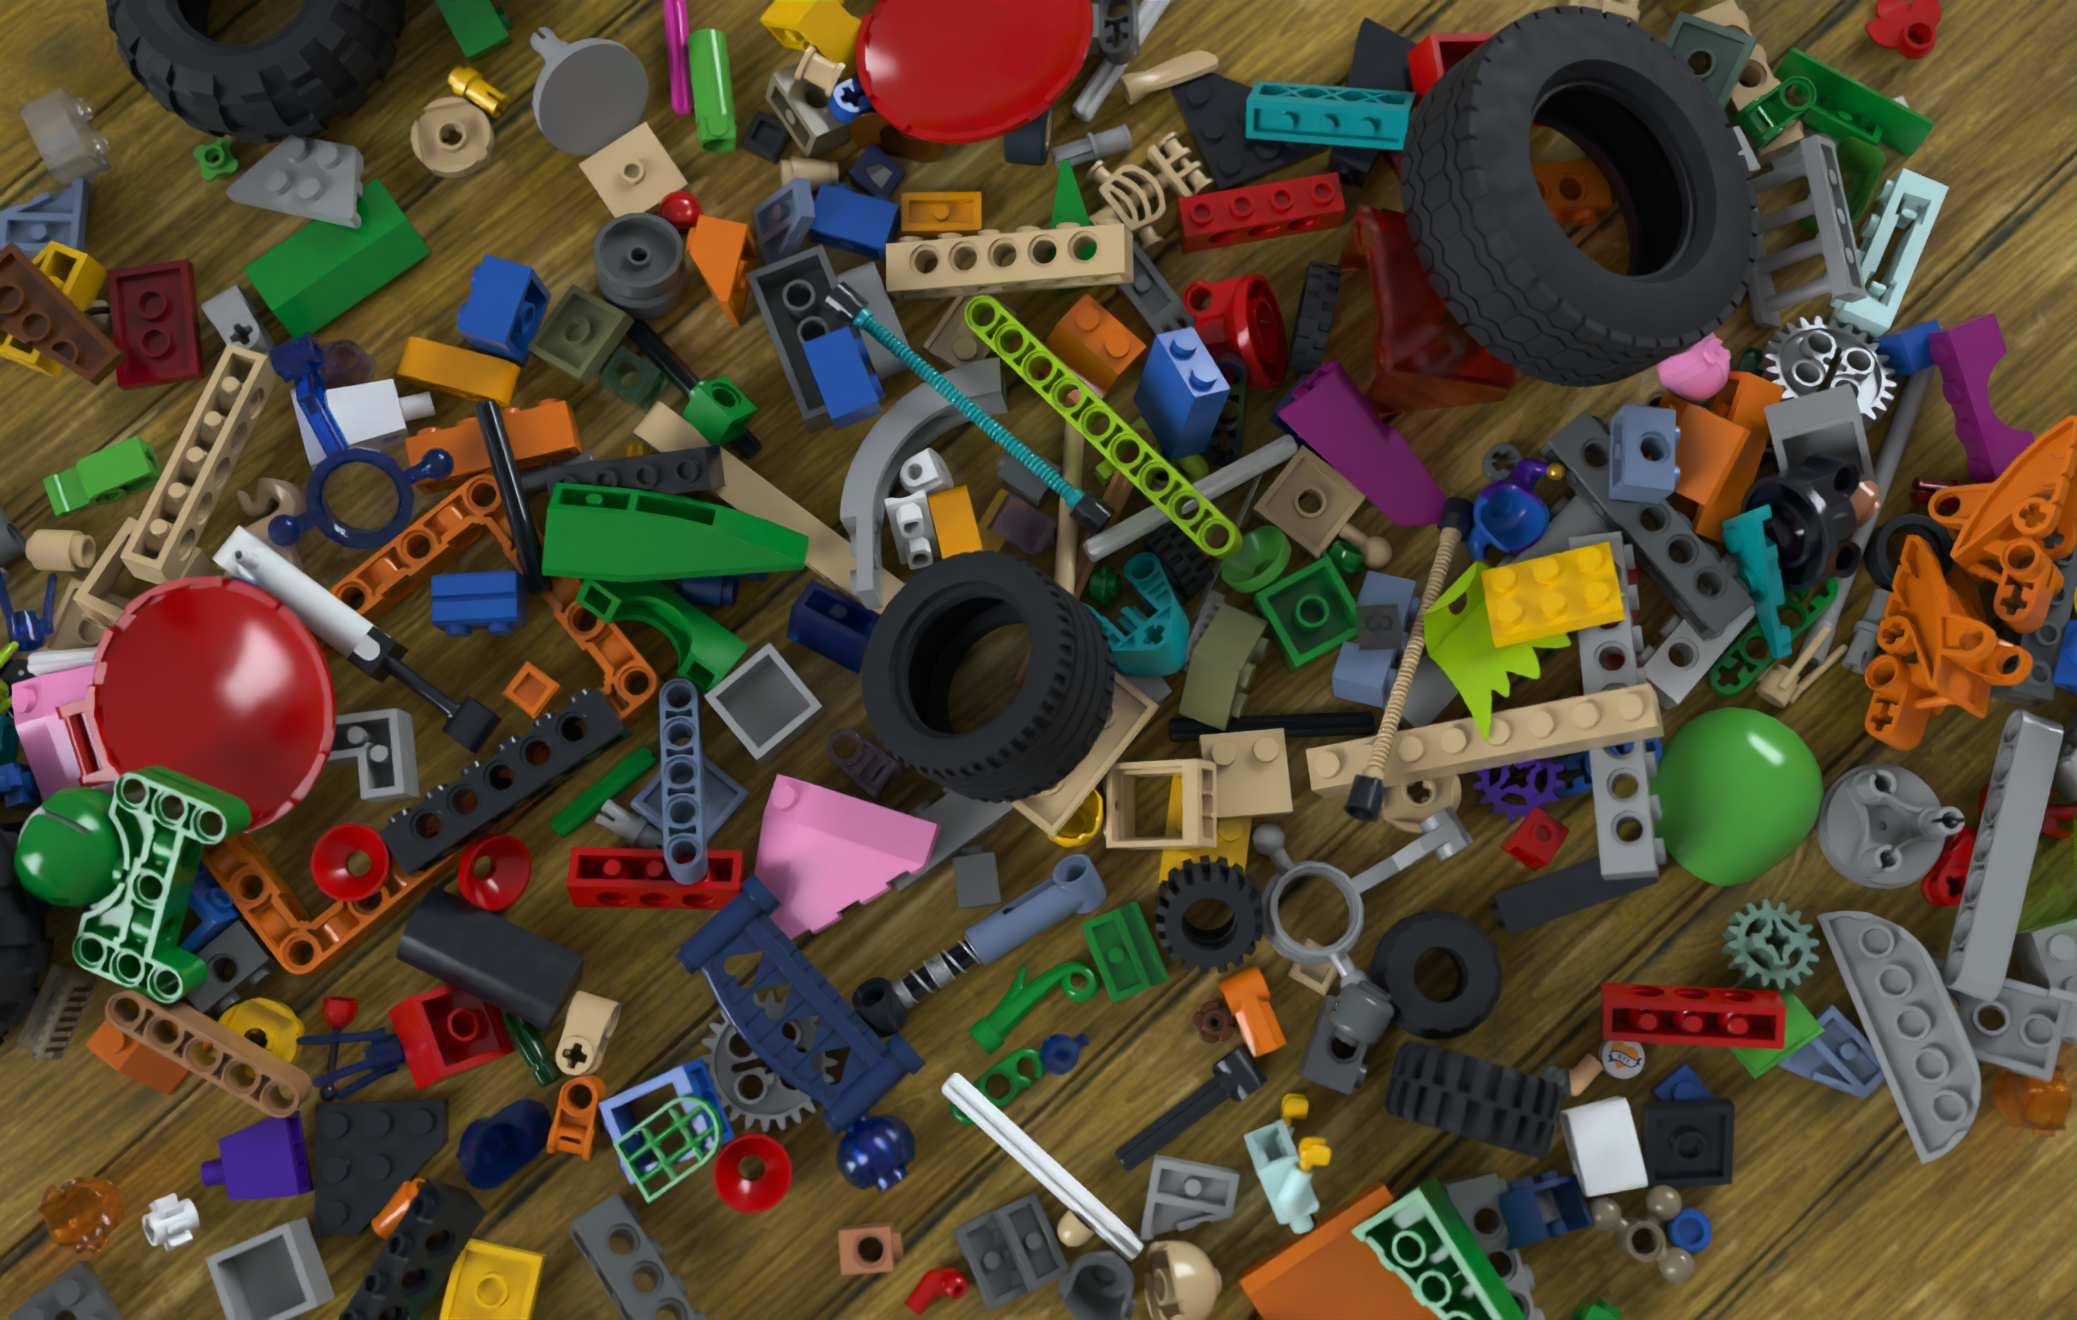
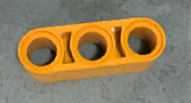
(457, 371)
(954, 521)

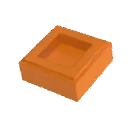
(532, 690)

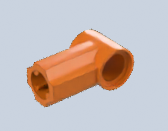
(1249, 1003)

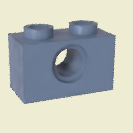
(1630, 473)

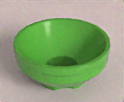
(1260, 550)

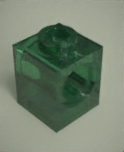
(644, 391)

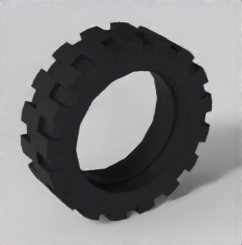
(1314, 316)

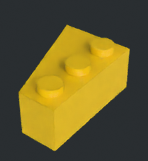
(78, 278)

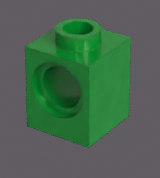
(719, 410)

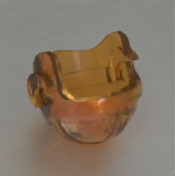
(2033, 1102)
(82, 1213)

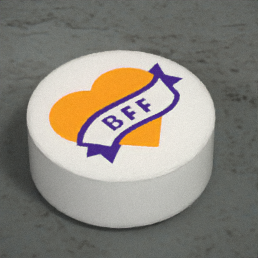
(1621, 1058)

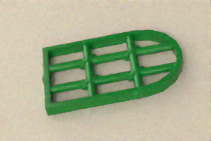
(655, 1142)

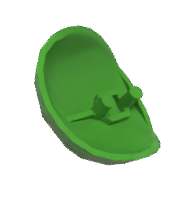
(1735, 794)

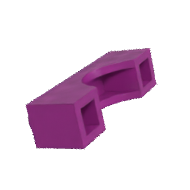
(1966, 359)

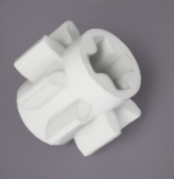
(170, 1222)

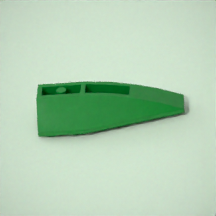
(659, 537)

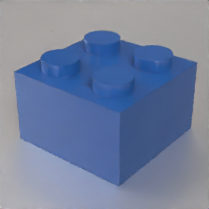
(503, 309)

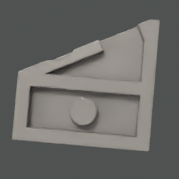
(1186, 1194)

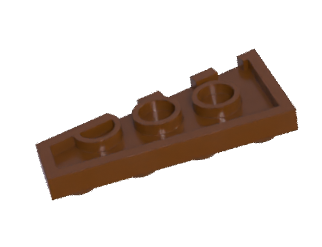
(50, 321)

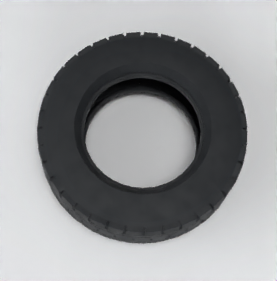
(1500, 246)

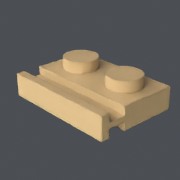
(955, 341)

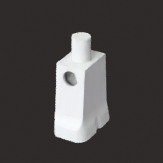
(367, 415)

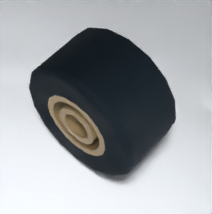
(1030, 142)

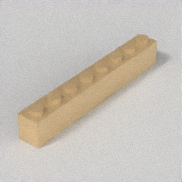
(1514, 738)

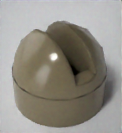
(102, 321)

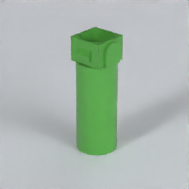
(712, 90)

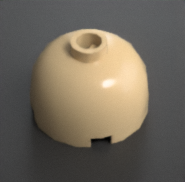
(1181, 1282)

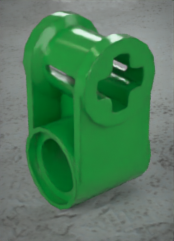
(1772, 115)

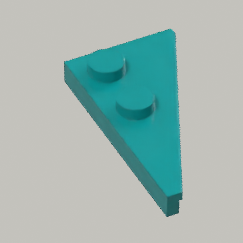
(1760, 571)

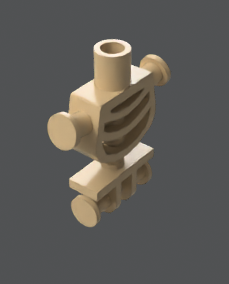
(1123, 207)

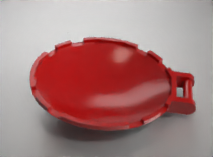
(970, 64)
(213, 688)

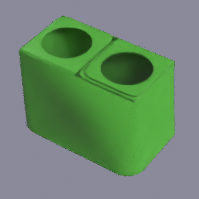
(1863, 165)

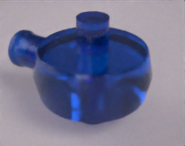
(1061, 1052)

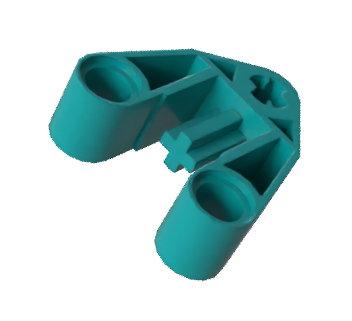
(1154, 643)

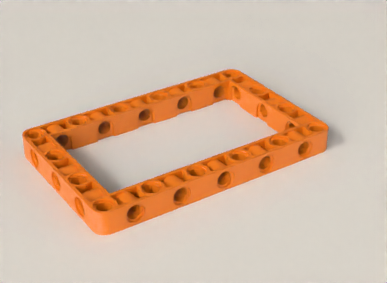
(386, 581)

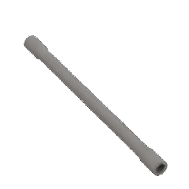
(1884, 473)

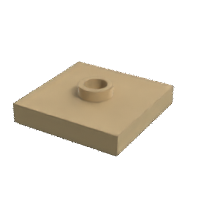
(633, 173)

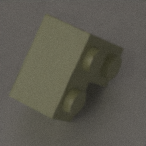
(1224, 667)

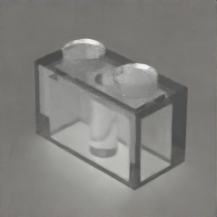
(66, 136)

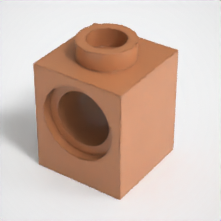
(852, 1259)

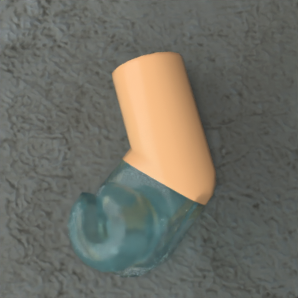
(1574, 1080)

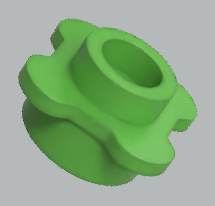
(224, 167)

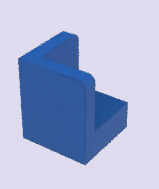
(1908, 348)

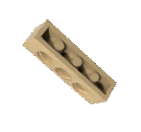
(1755, 73)

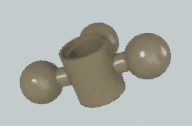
(1662, 1205)

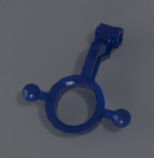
(299, 361)

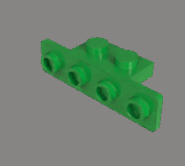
(1853, 109)

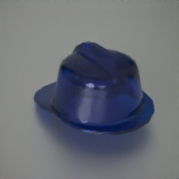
(503, 1143)

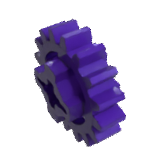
(1530, 793)

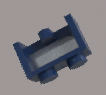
(1543, 1208)

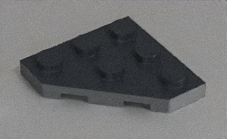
(1217, 124)
(368, 1154)

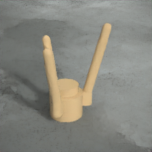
(1780, 684)

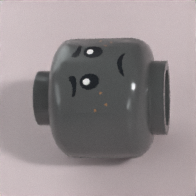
(1361, 1013)

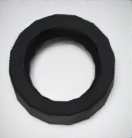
(1875, 552)

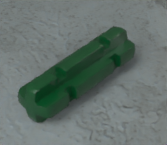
(532, 1050)

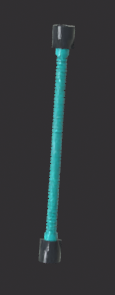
(852, 310)

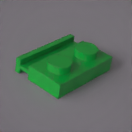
(1124, 952)

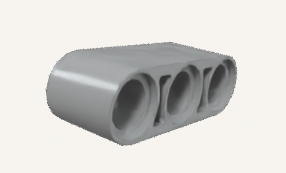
(869, 285)

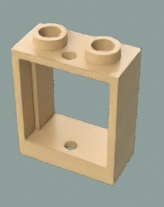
(108, 569)
(1198, 804)

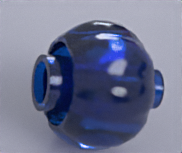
(876, 1152)

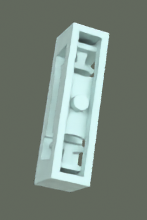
(1916, 200)

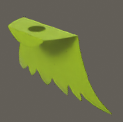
(1467, 652)

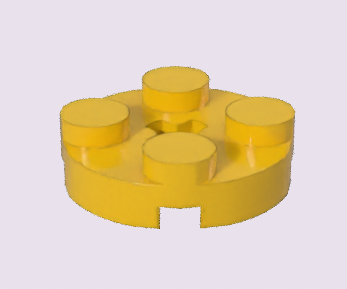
(274, 1019)

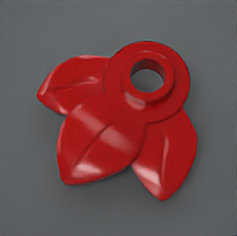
(1902, 20)

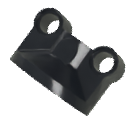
(1810, 519)

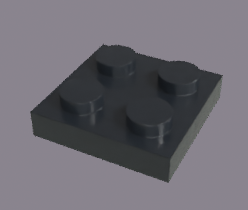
(1688, 1142)

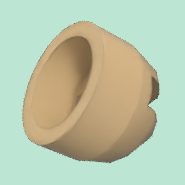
(1074, 1230)

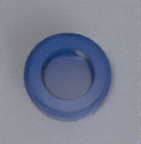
(1689, 1230)

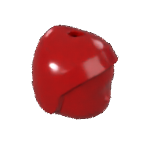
(680, 210)

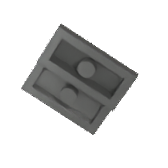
(1011, 1251)

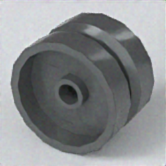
(640, 265)

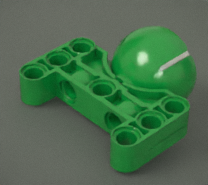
(115, 856)

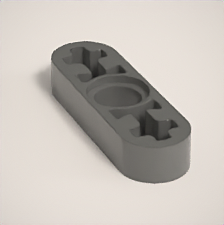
(1126, 24)

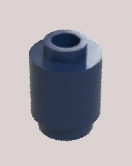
(709, 591)

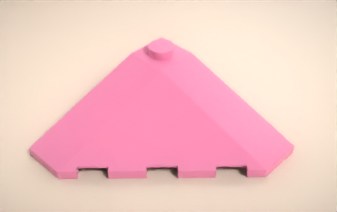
(44, 735)
(832, 850)

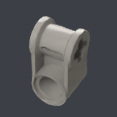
(238, 320)

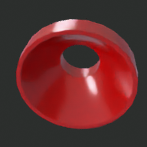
(332, 856)
(507, 874)
(756, 1193)

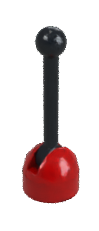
(337, 1013)

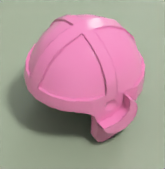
(1698, 371)

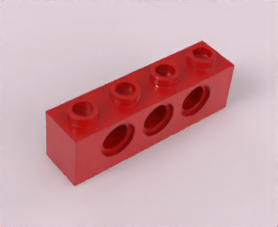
(1260, 212)
(643, 879)
(1692, 1015)

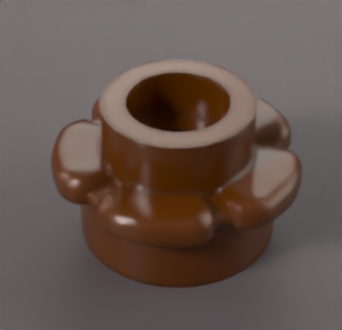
(1202, 1022)

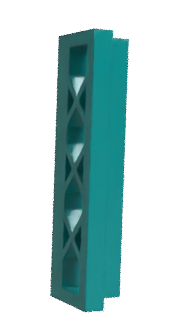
(1329, 115)

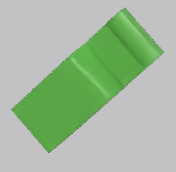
(104, 477)

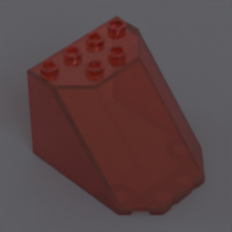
(1430, 354)

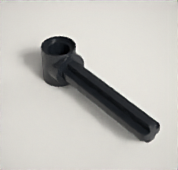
(1234, 1077)

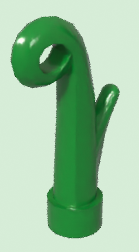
(1023, 999)

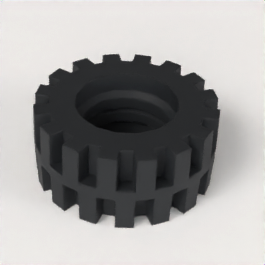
(1180, 559)

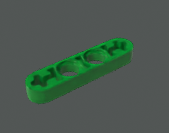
(1746, 679)

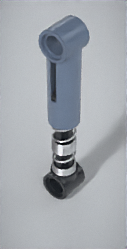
(1070, 889)

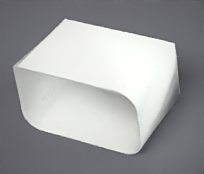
(1603, 1146)

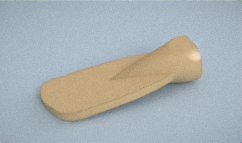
(1172, 72)

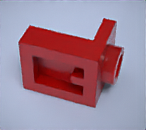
(1535, 839)

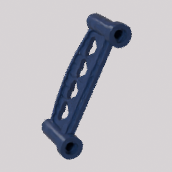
(871, 1065)

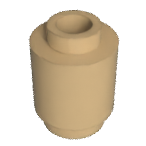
(61, 550)

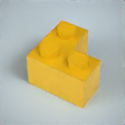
(817, 24)

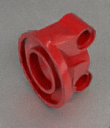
(1242, 320)

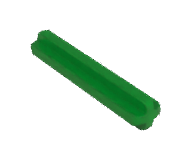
(605, 788)

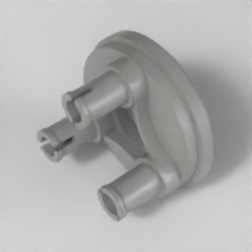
(587, 92)
(1883, 826)

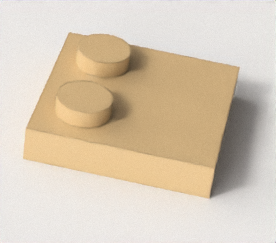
(1249, 772)

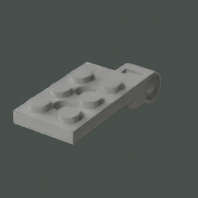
(2032, 1028)

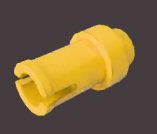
(469, 85)

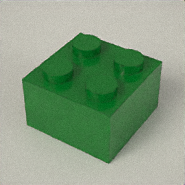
(1308, 614)

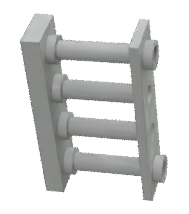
(1833, 240)

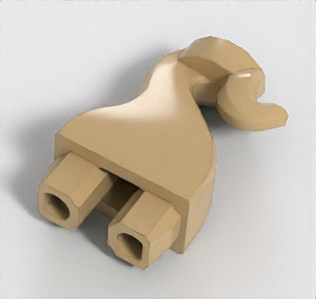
(291, 502)

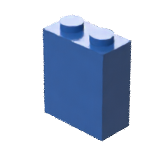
(1181, 393)

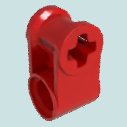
(1950, 866)

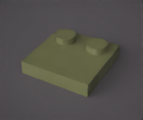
(580, 334)

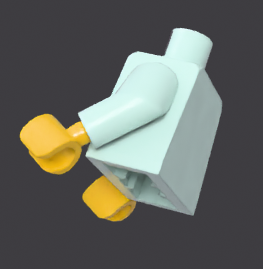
(1282, 1171)

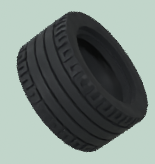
(931, 630)

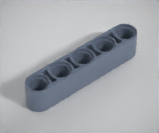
(684, 798)

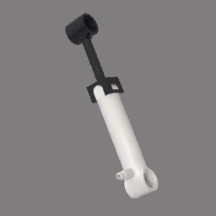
(349, 633)

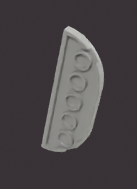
(1909, 1027)

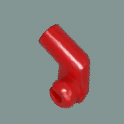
(934, 1284)

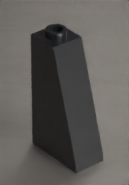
(1378, 64)
(1559, 895)

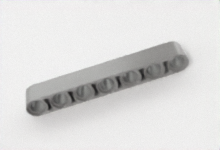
(2003, 855)

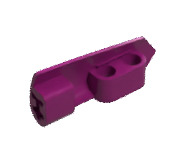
(1363, 449)

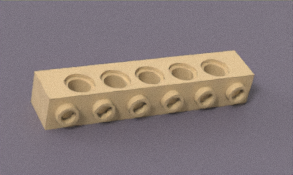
(1108, 266)
(199, 466)

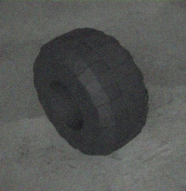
(1476, 966)

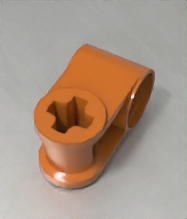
(576, 1126)

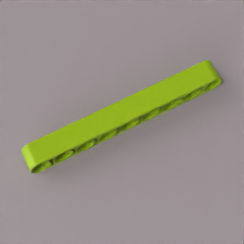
(1086, 414)

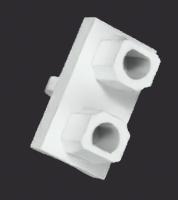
(913, 530)

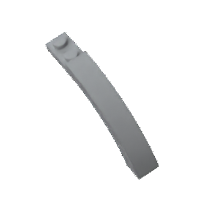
(893, 440)

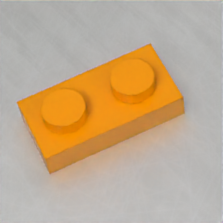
(941, 213)

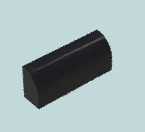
(490, 958)

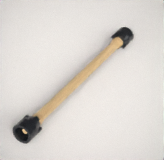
(1367, 791)

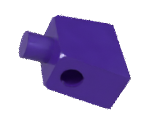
(262, 1161)

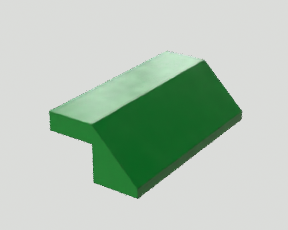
(335, 266)

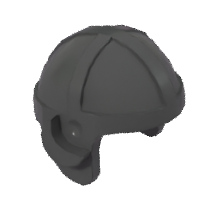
(1099, 1287)

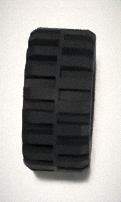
(1474, 1098)

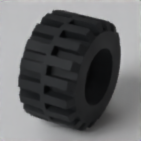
(1213, 946)

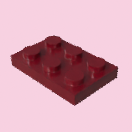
(156, 324)

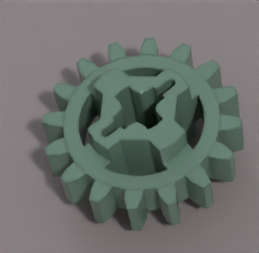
(1769, 947)

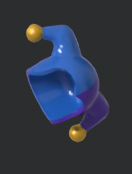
(1510, 511)

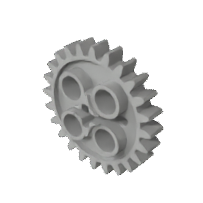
(1800, 359)
(777, 1098)

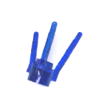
(25, 625)
(382, 1057)

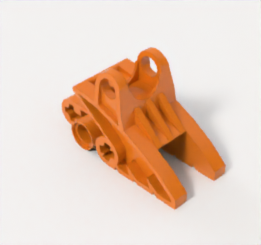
(2008, 521)
(1954, 648)

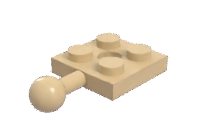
(1317, 530)

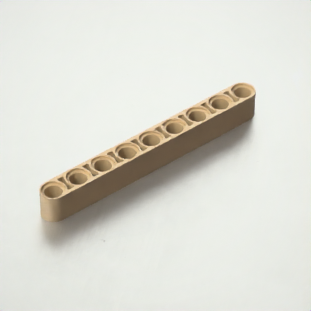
(750, 493)

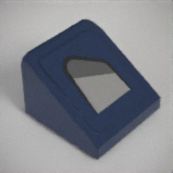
(876, 172)

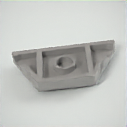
(305, 180)

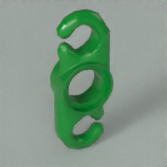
(1009, 1068)

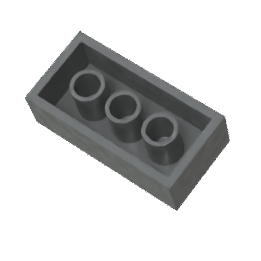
(792, 306)

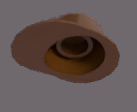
(874, 129)

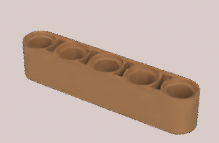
(231, 1049)

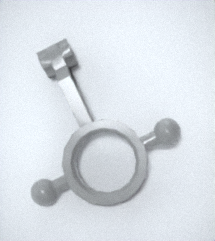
(1442, 834)

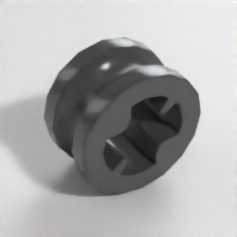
(1500, 451)

